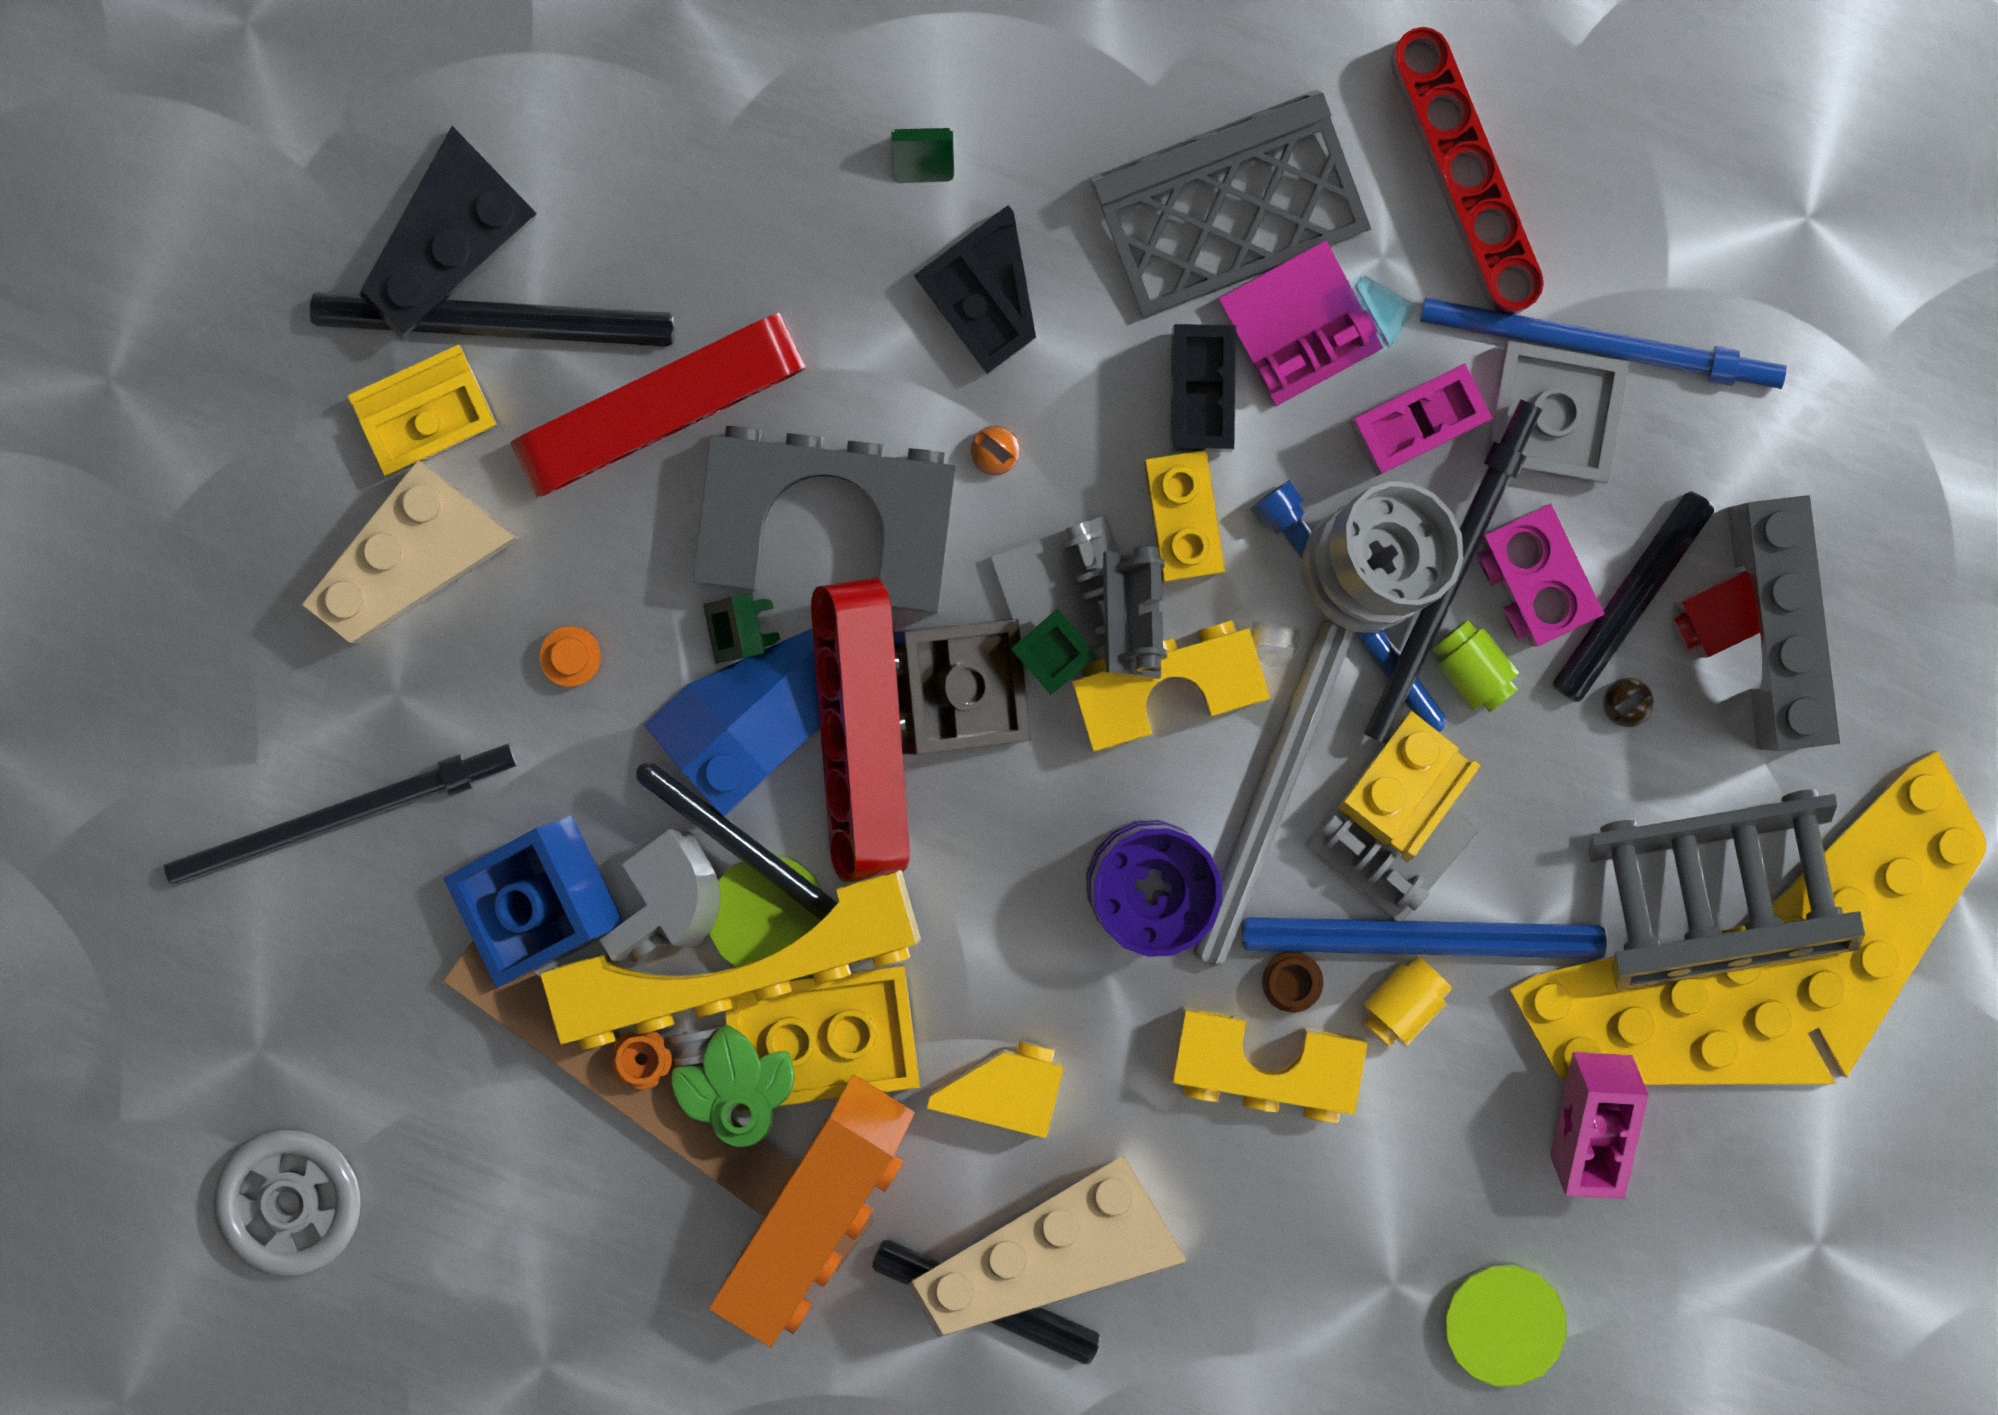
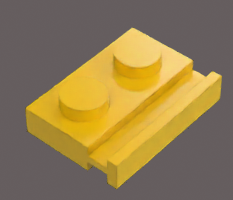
(422, 410)
(1408, 786)

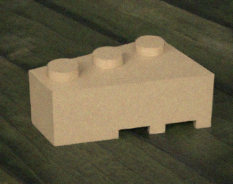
(406, 554)

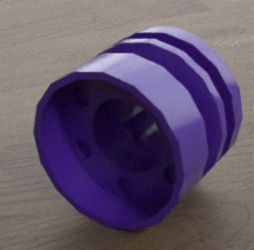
(1174, 916)

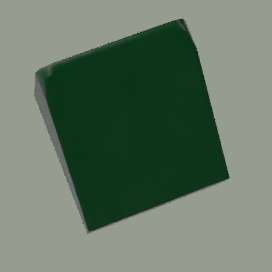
(923, 155)

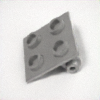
(1060, 574)
(1379, 869)

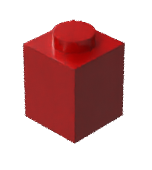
(1718, 616)

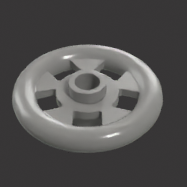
(263, 1157)

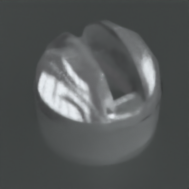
(1275, 642)

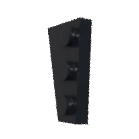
(444, 236)

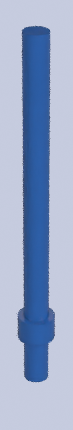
(1721, 364)

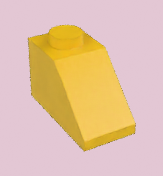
(1005, 1090)

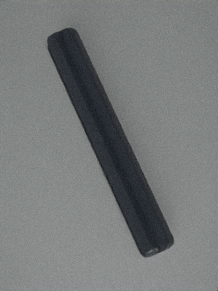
(1633, 596)
(1035, 1324)

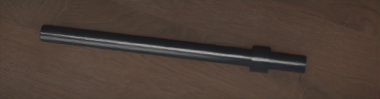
(1504, 462)
(452, 775)

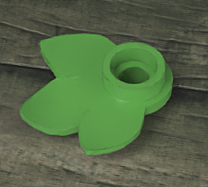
(731, 1078)

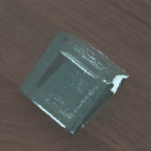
(1385, 307)

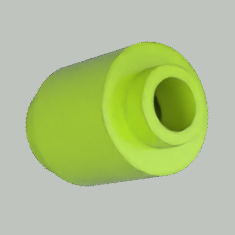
(1475, 667)

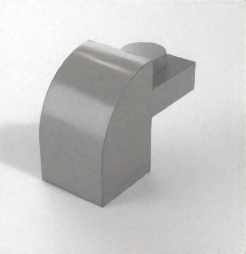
(679, 898)

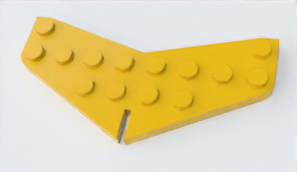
(1751, 1026)

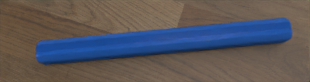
(1424, 937)

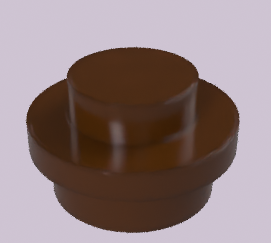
(1292, 981)

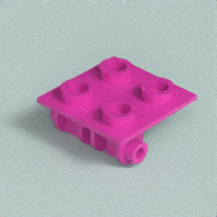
(1301, 323)

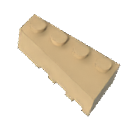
(1063, 1248)

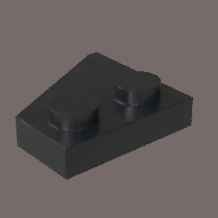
(984, 291)

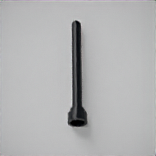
(735, 840)

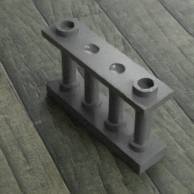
(1705, 947)

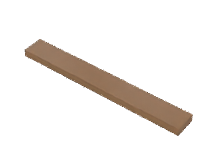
(522, 1007)

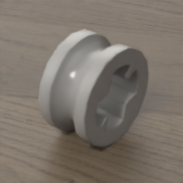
(691, 1045)

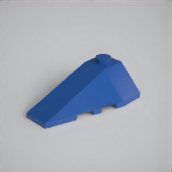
(742, 721)

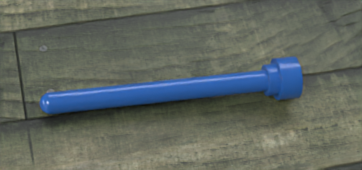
(1283, 514)

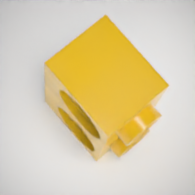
(1184, 516)

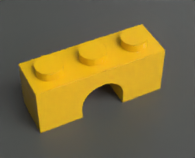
(1220, 666)
(1320, 1078)

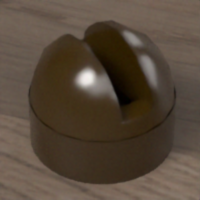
(1621, 691)

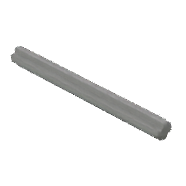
(1275, 788)

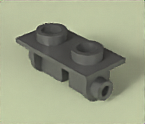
(1133, 612)

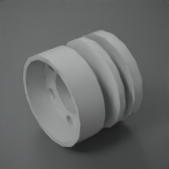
(1404, 539)

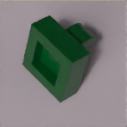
(735, 627)
(1054, 651)

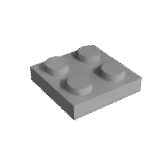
(1579, 406)

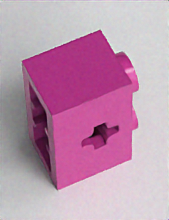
(1599, 1125)

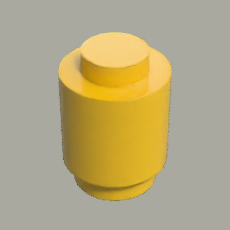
(1406, 1003)

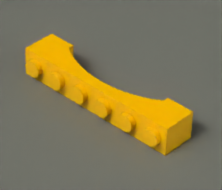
(598, 997)

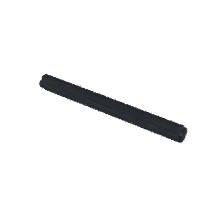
(507, 320)

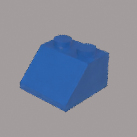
(533, 901)

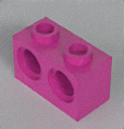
(1420, 419)
(1554, 569)

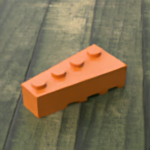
(813, 1212)

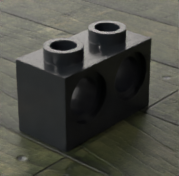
(1203, 387)

